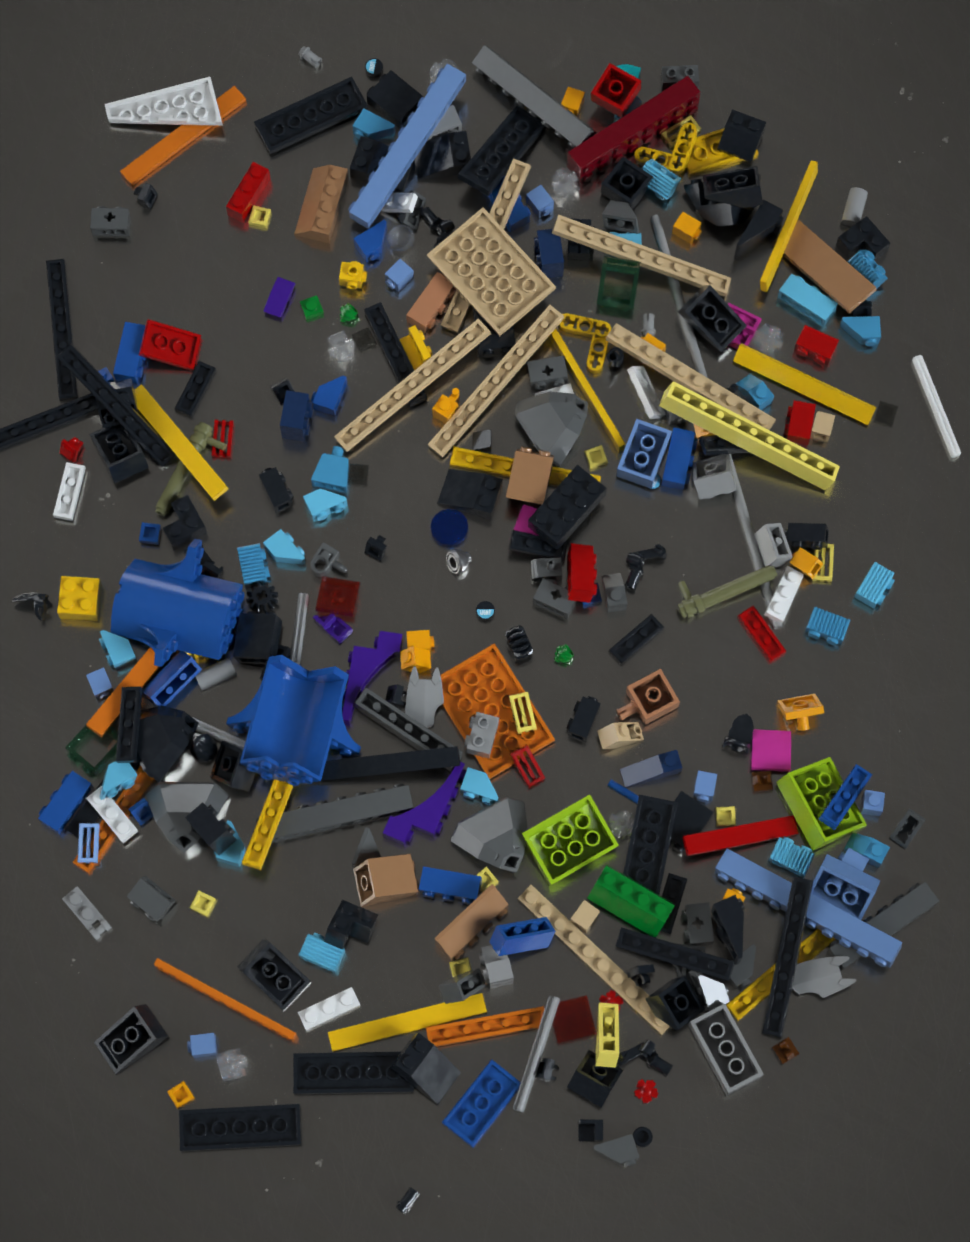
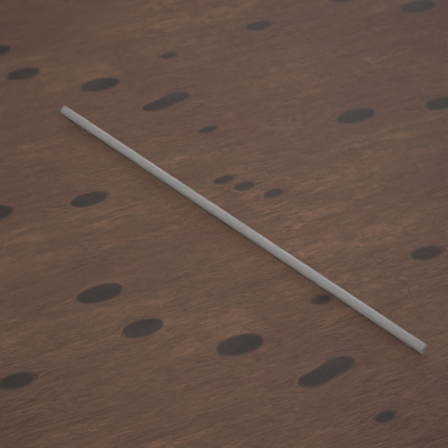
(699, 366)

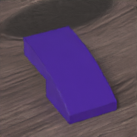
(279, 297)

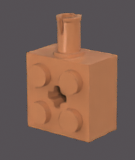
(649, 709)

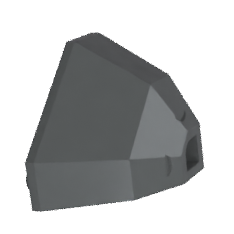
(552, 421)
(175, 800)
(495, 834)

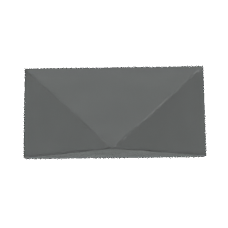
(412, 219)
(907, 828)
(366, 849)

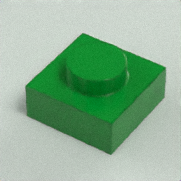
(311, 307)

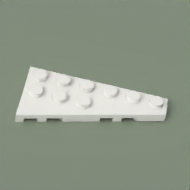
(178, 105)

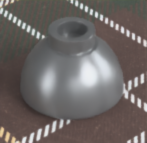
(458, 560)

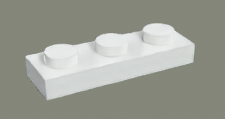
(646, 392)
(69, 491)
(784, 594)
(112, 816)
(329, 1009)

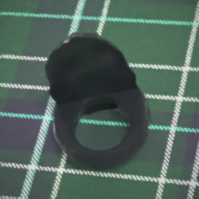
(39, 599)
(740, 734)
(204, 748)

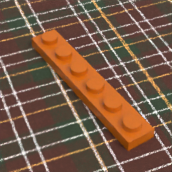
(485, 1027)

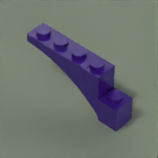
(365, 664)
(428, 815)

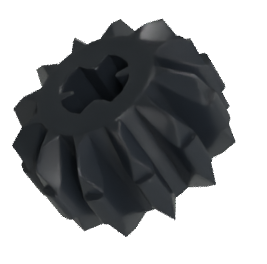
(257, 593)
(519, 642)

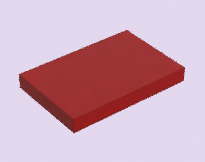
(170, 345)

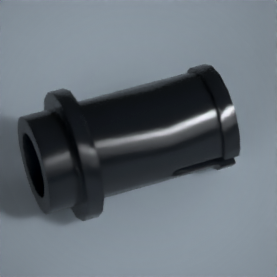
(407, 1200)

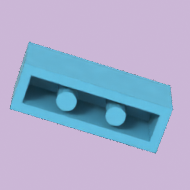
(807, 300)

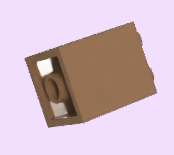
(530, 475)
(385, 879)

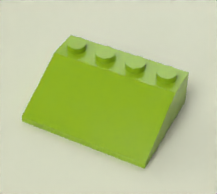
(808, 795)
(569, 840)

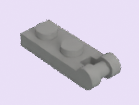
(86, 912)

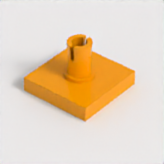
(800, 709)

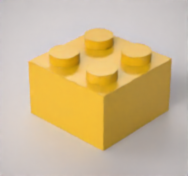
(79, 598)

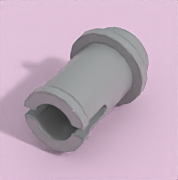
(309, 56)
(648, 325)

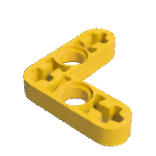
(671, 159)
(596, 337)

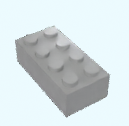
(725, 1049)

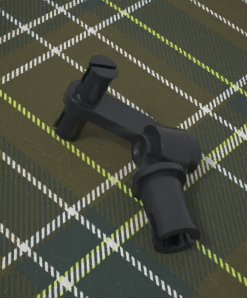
(443, 227)
(615, 357)
(636, 561)
(646, 1051)

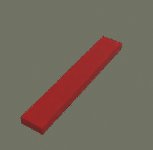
(740, 835)

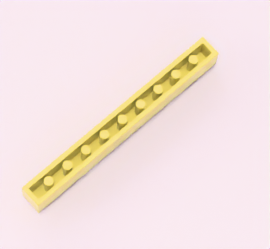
(749, 436)

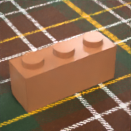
(431, 303)

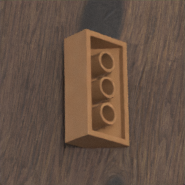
(322, 203)
(471, 923)

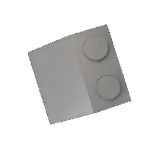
(714, 476)

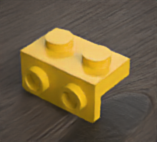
(415, 347)

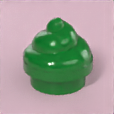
(348, 313)
(563, 654)

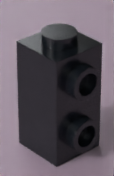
(275, 489)
(807, 535)
(584, 718)

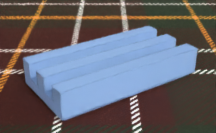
(89, 826)

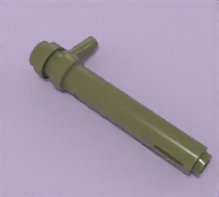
(199, 440)
(699, 603)

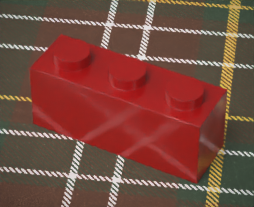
(248, 192)
(581, 573)

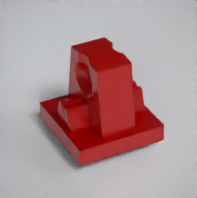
(71, 448)

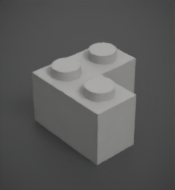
(497, 968)

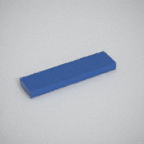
(845, 797)

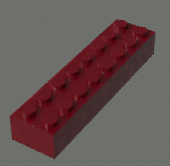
(634, 129)

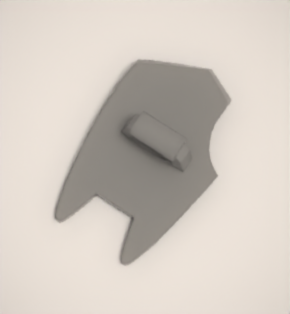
(424, 697)
(821, 976)

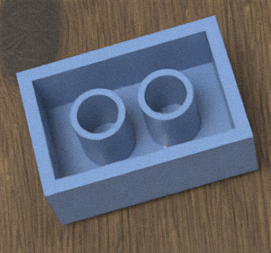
(644, 453)
(844, 886)

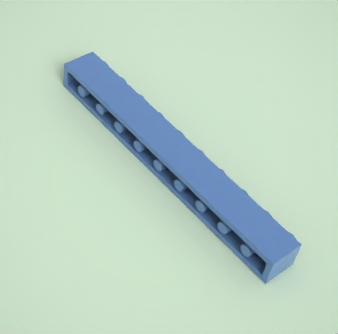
(407, 146)
(820, 915)

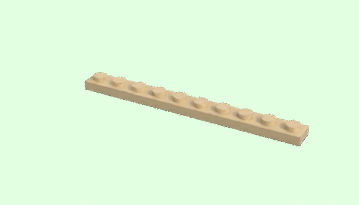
(500, 212)
(648, 257)
(685, 375)
(496, 381)
(412, 385)
(592, 956)

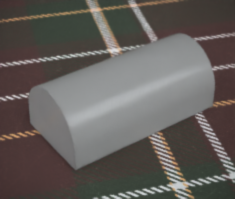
(854, 206)
(215, 674)

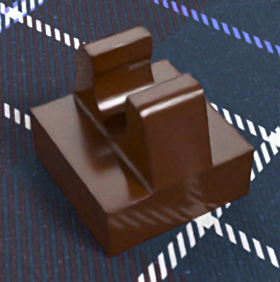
(762, 781)
(785, 1050)

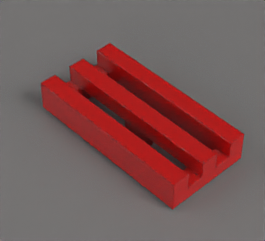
(223, 423)
(519, 751)

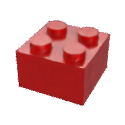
(616, 90)

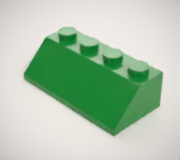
(631, 901)

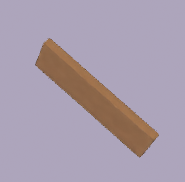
(827, 268)

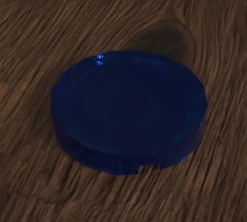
(449, 527)

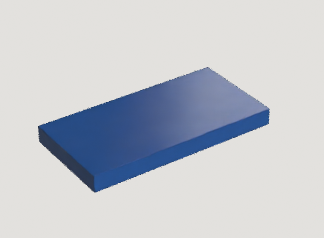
(482, 1103)

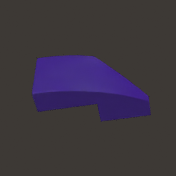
(334, 627)

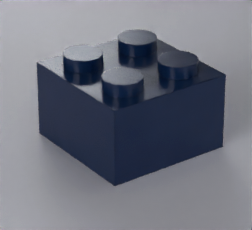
(549, 253)
(295, 416)

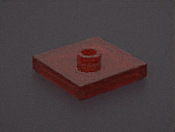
(337, 596)
(573, 1020)

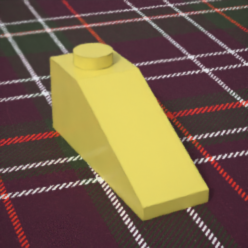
(607, 1035)

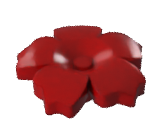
(611, 998)
(646, 1090)

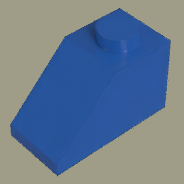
(371, 241)
(329, 396)

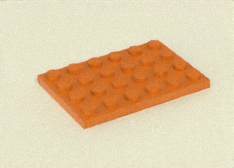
(485, 687)

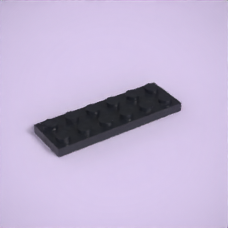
(310, 115)
(495, 156)
(650, 841)
(347, 1073)
(239, 1127)

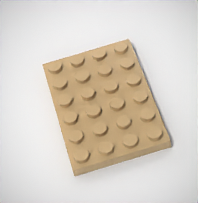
(491, 271)

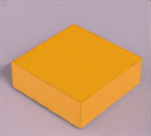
(180, 1094)

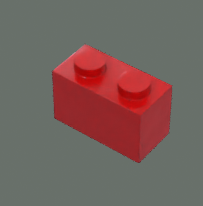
(816, 345)
(800, 422)

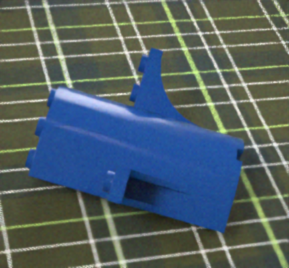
(177, 607)
(294, 722)

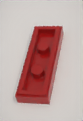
(761, 634)

